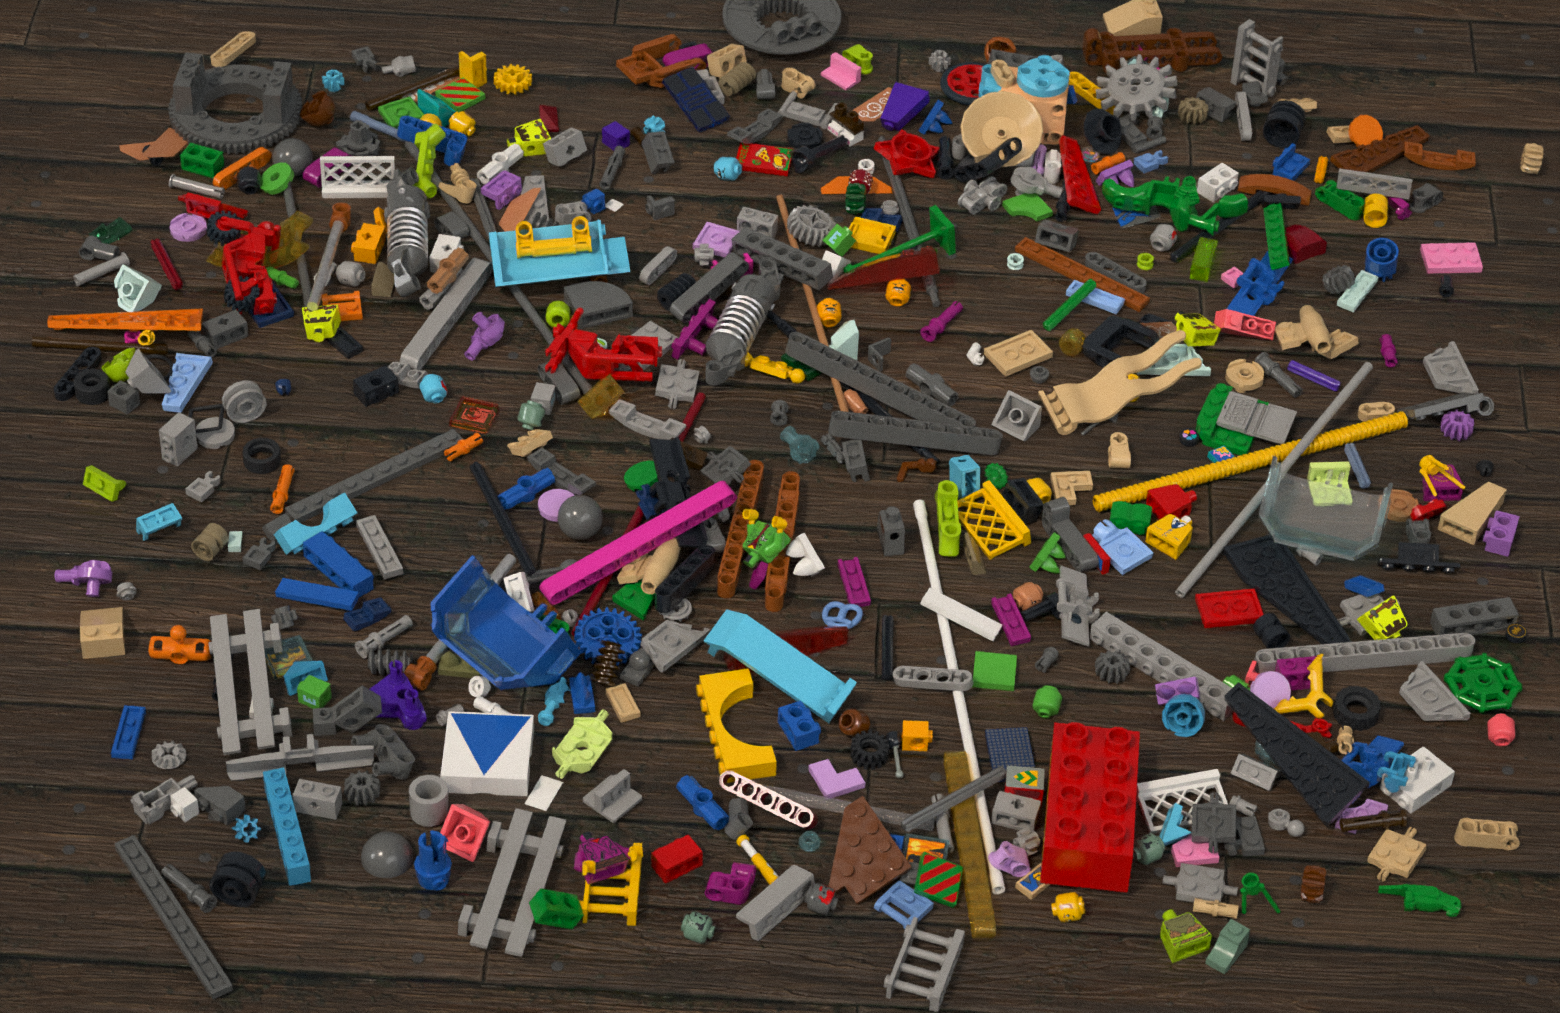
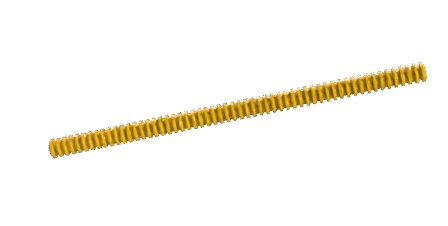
(1253, 460)

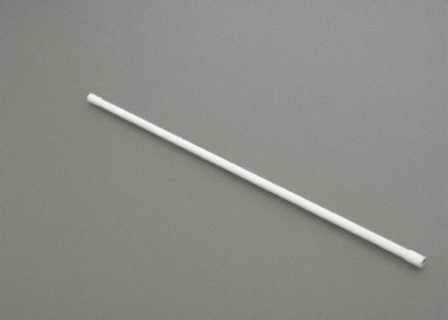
(996, 876)

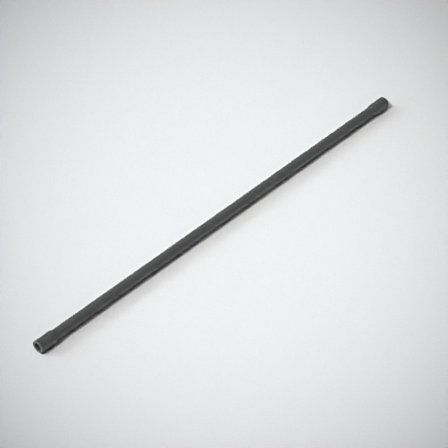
(515, 290)

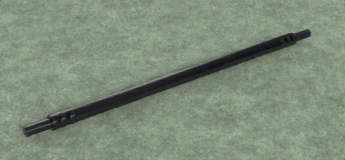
(870, 403)

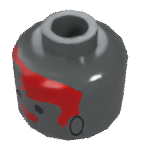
(821, 899)

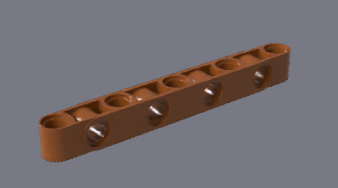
(779, 568)

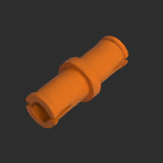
(1107, 162)
(463, 447)

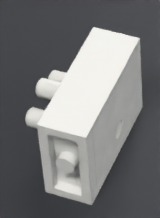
(1424, 782)

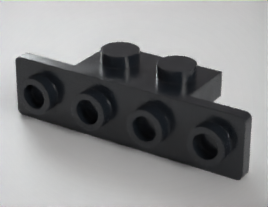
(1418, 556)

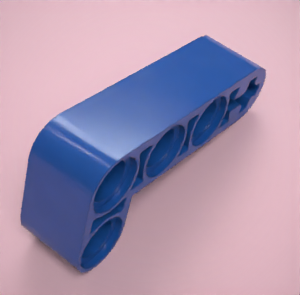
(452, 145)

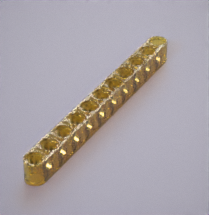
(970, 849)

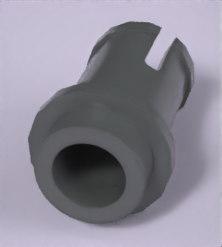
(1049, 655)

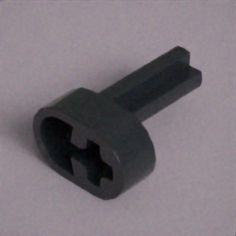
(1049, 604)

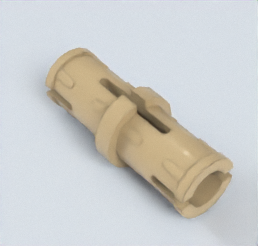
(1345, 740)
(1215, 908)

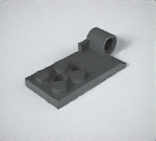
(1437, 406)

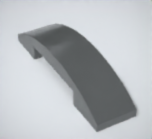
(759, 129)
(563, 477)

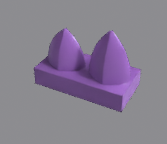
(1120, 171)
(1167, 690)

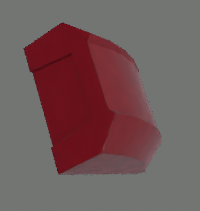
(1303, 243)

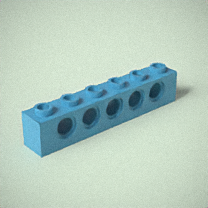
(286, 826)

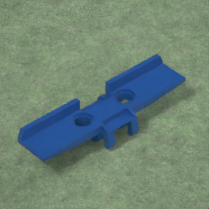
(1262, 290)

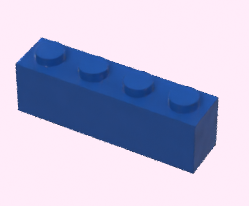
(337, 564)

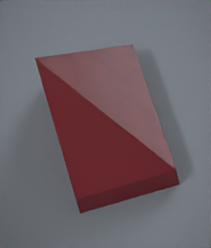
(549, 117)

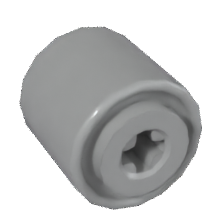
(428, 800)

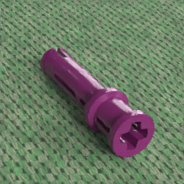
(937, 325)

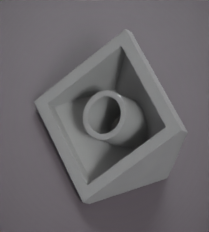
(1018, 416)

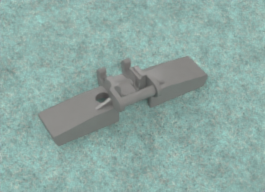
(326, 759)

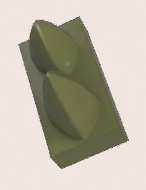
(455, 666)

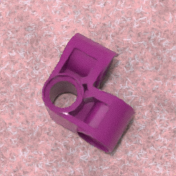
(731, 887)

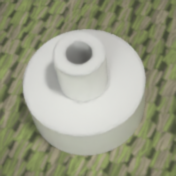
(479, 686)

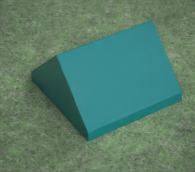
(431, 104)

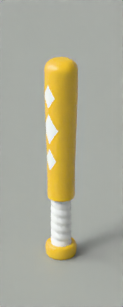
(757, 859)

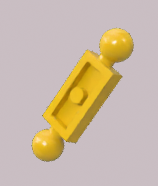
(777, 368)

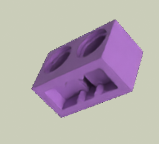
(1501, 533)

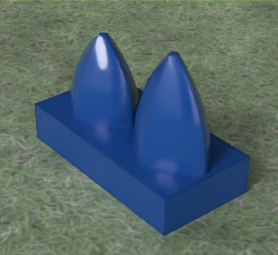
(934, 117)
(581, 694)

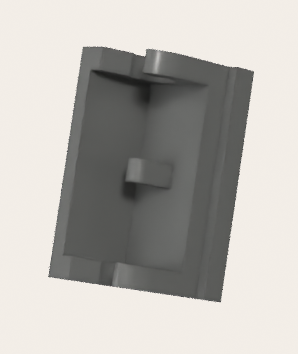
(1218, 104)
(657, 151)
(855, 459)

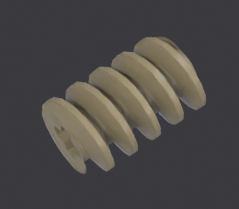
(737, 78)

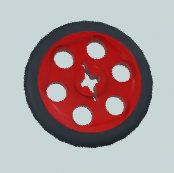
(969, 82)

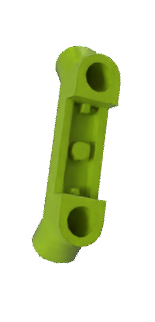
(426, 143)
(948, 519)

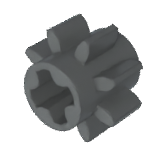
(284, 617)

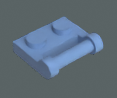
(906, 900)

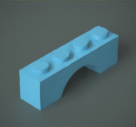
(335, 512)

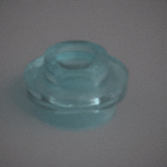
(809, 841)

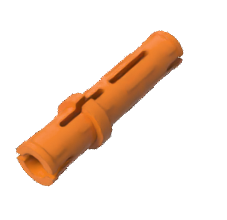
(281, 494)

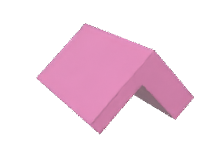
(842, 72)

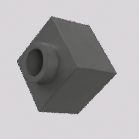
(323, 721)

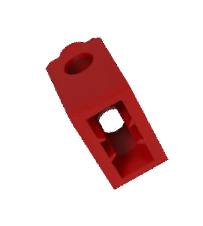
(1170, 500)

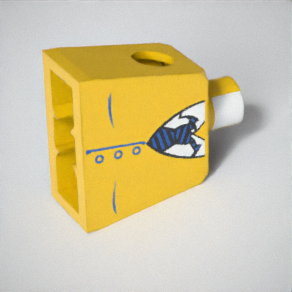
(1170, 535)

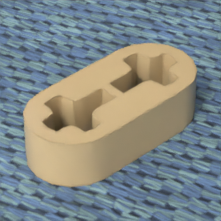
(1002, 73)
(1374, 410)

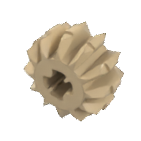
(1531, 158)

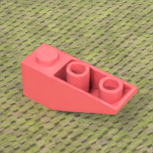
(1244, 324)

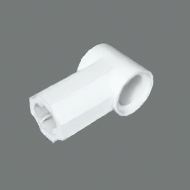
(1052, 166)

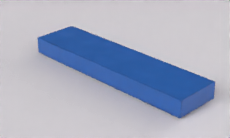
(317, 594)

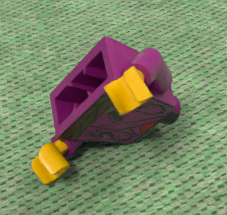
(602, 857)

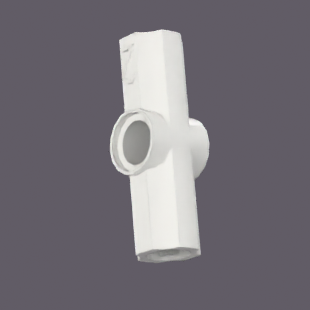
(500, 162)

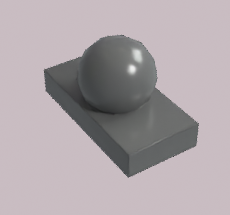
(638, 668)

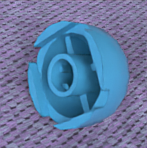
(1183, 715)

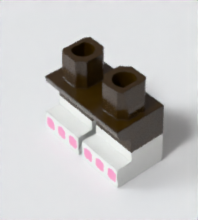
(846, 124)

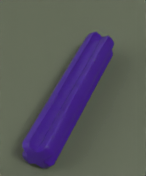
(1314, 375)

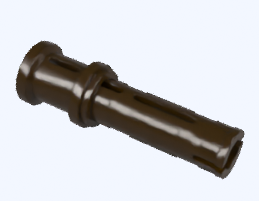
(1382, 819)

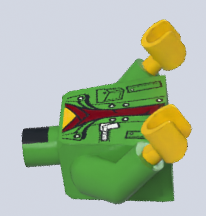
(763, 539)

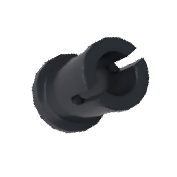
(153, 160)
(1446, 288)

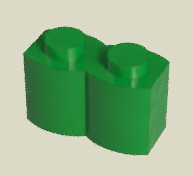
(1134, 517)

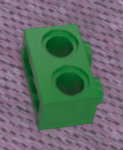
(202, 160)
(556, 908)

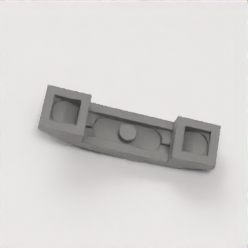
(644, 424)

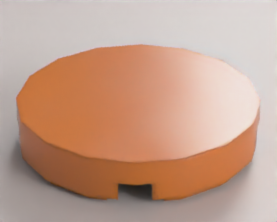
(1365, 130)

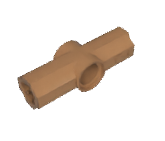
(447, 270)

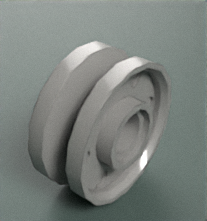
(244, 401)

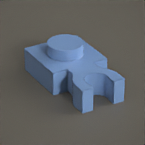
(1150, 162)

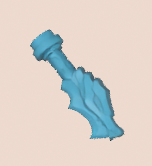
(553, 697)

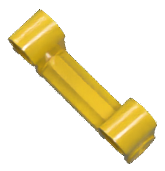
(528, 247)

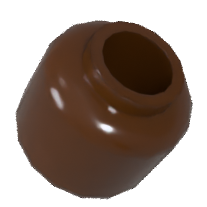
(853, 722)

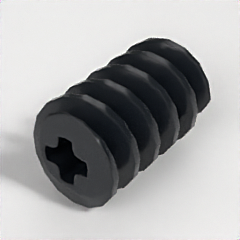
(674, 289)

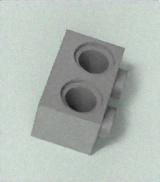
(758, 220)

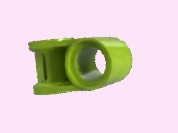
(860, 57)

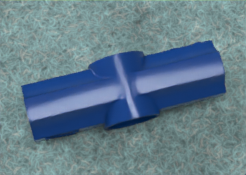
(526, 488)
(702, 802)

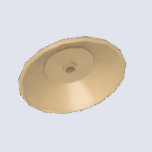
(1006, 114)

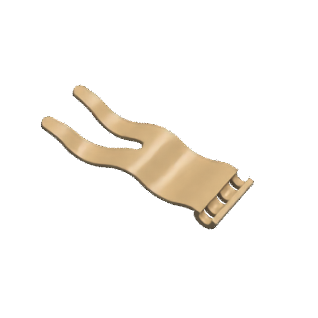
(1111, 389)

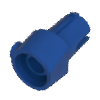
(433, 863)

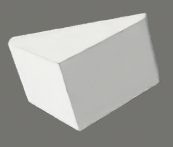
(837, 263)

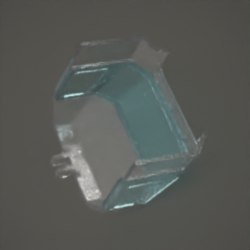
(1323, 515)

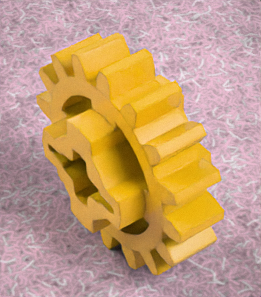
(512, 79)

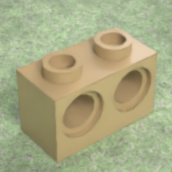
(725, 59)

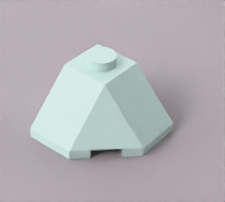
(135, 289)
(846, 339)

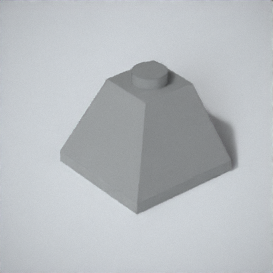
(145, 375)

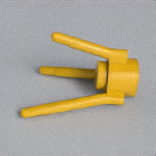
(1432, 466)

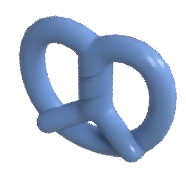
(840, 619)

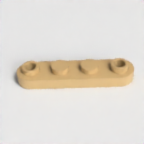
(233, 49)

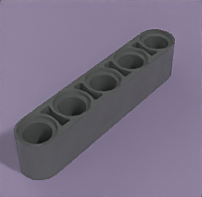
(709, 287)

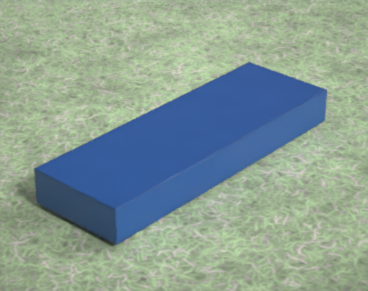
(128, 732)

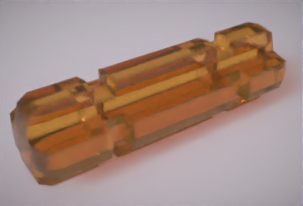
(538, 598)

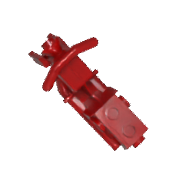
(598, 362)

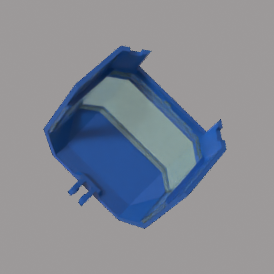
(498, 633)

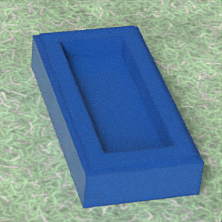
(1364, 586)

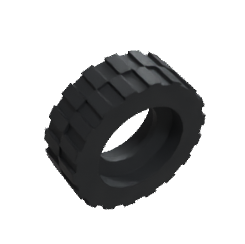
(1358, 695)

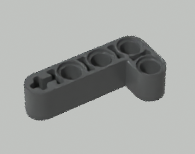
(1076, 549)

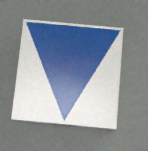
(487, 753)

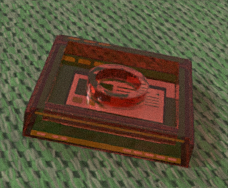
(474, 415)

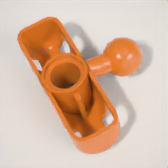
(178, 647)

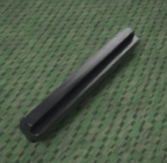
(887, 647)

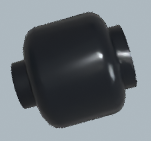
(249, 180)

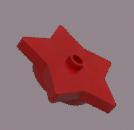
(908, 154)

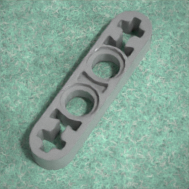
(1243, 116)
(933, 676)

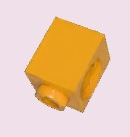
(916, 736)

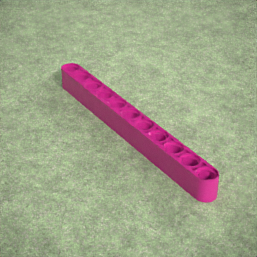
(637, 542)

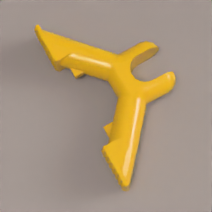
(1316, 693)

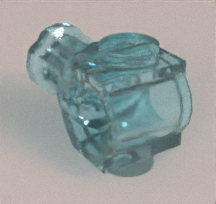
(802, 447)

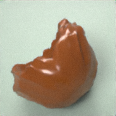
(1000, 44)

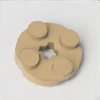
(1253, 375)

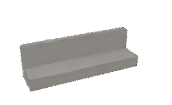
(776, 901)

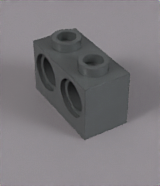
(357, 709)

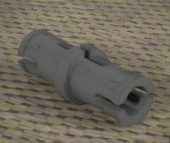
(202, 343)

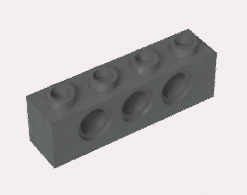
(1474, 617)

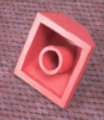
(464, 831)

